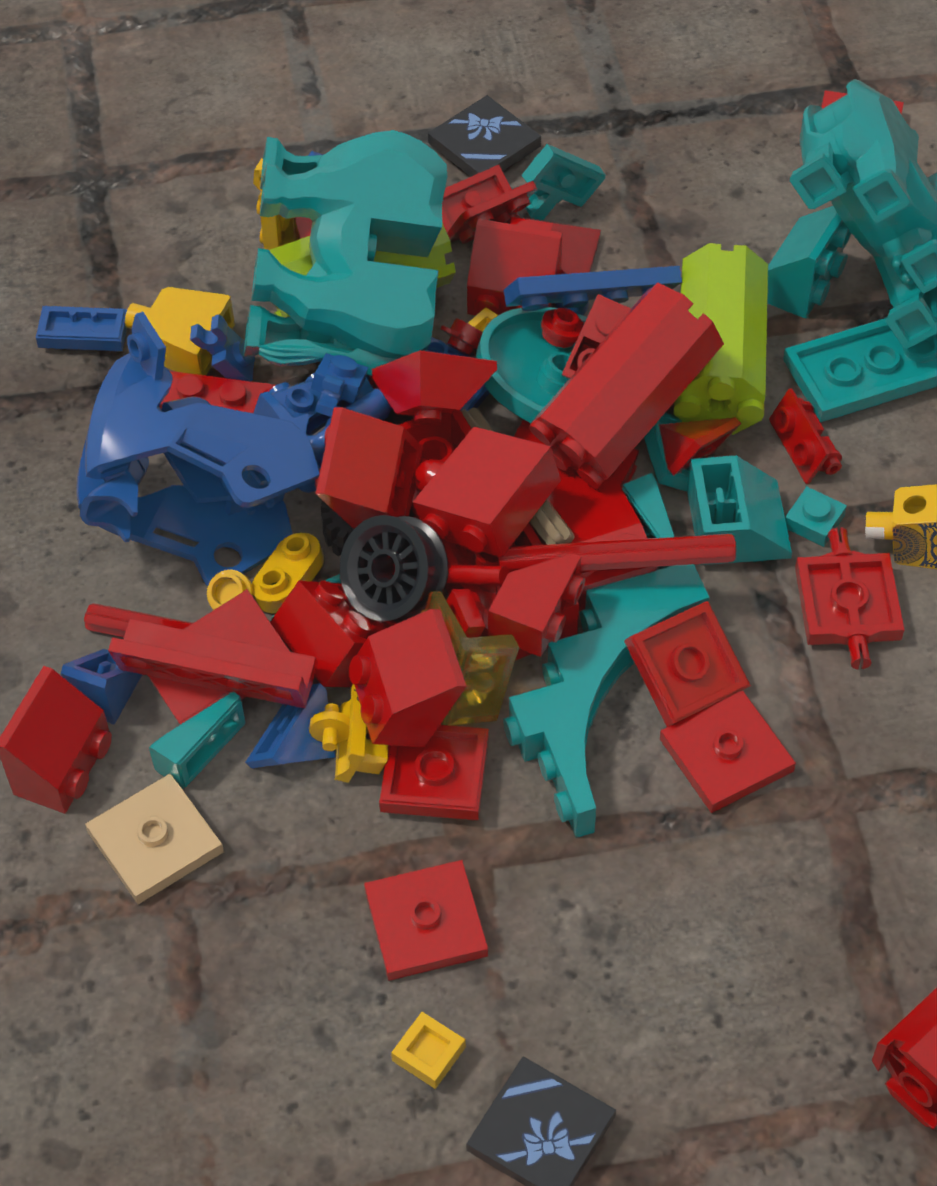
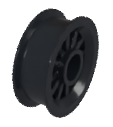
(368, 564)

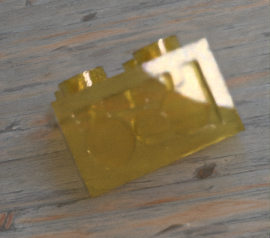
(484, 665)

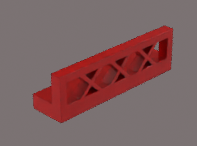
(215, 663)

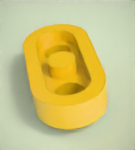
(293, 559)

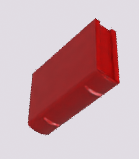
(235, 620)

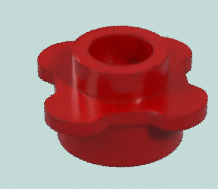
(463, 336)

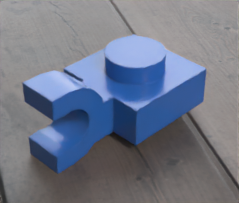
(226, 349)
(337, 379)

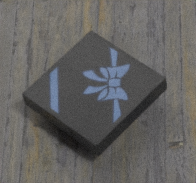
(484, 137)
(540, 1128)

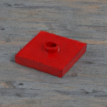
(687, 663)
(727, 751)
(438, 778)
(425, 920)

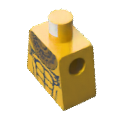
(909, 526)

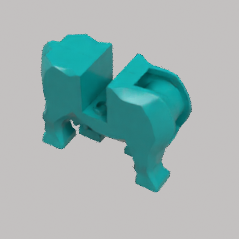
(867, 166)
(361, 200)

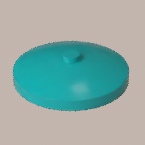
(526, 363)

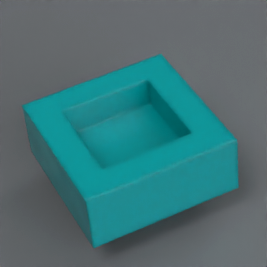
(815, 516)

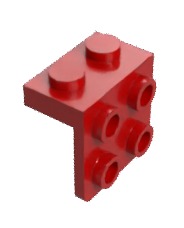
(482, 197)

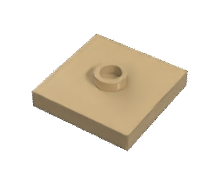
(154, 838)

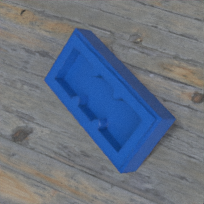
(81, 328)

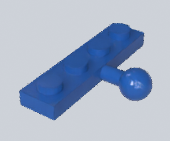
(576, 289)

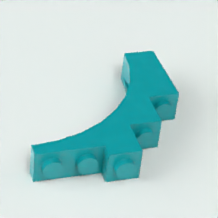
(580, 673)

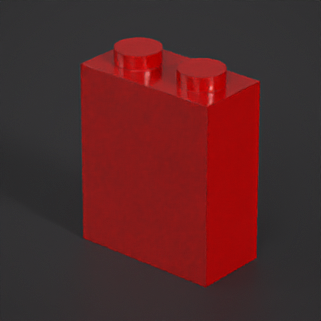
(488, 491)

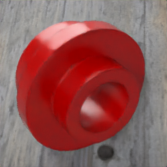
(561, 327)

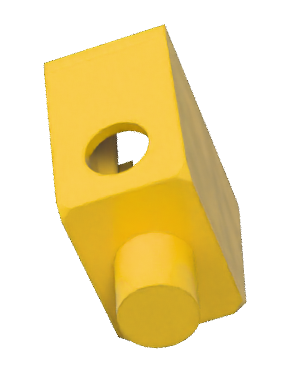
(172, 319)

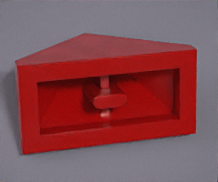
(694, 440)

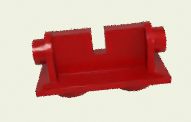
(802, 438)

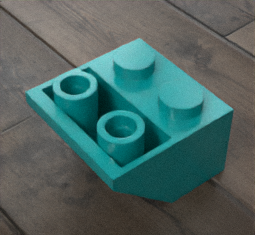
(807, 262)
(738, 500)

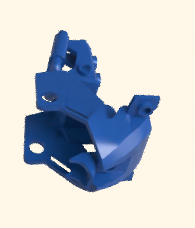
(228, 459)

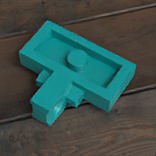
(560, 178)

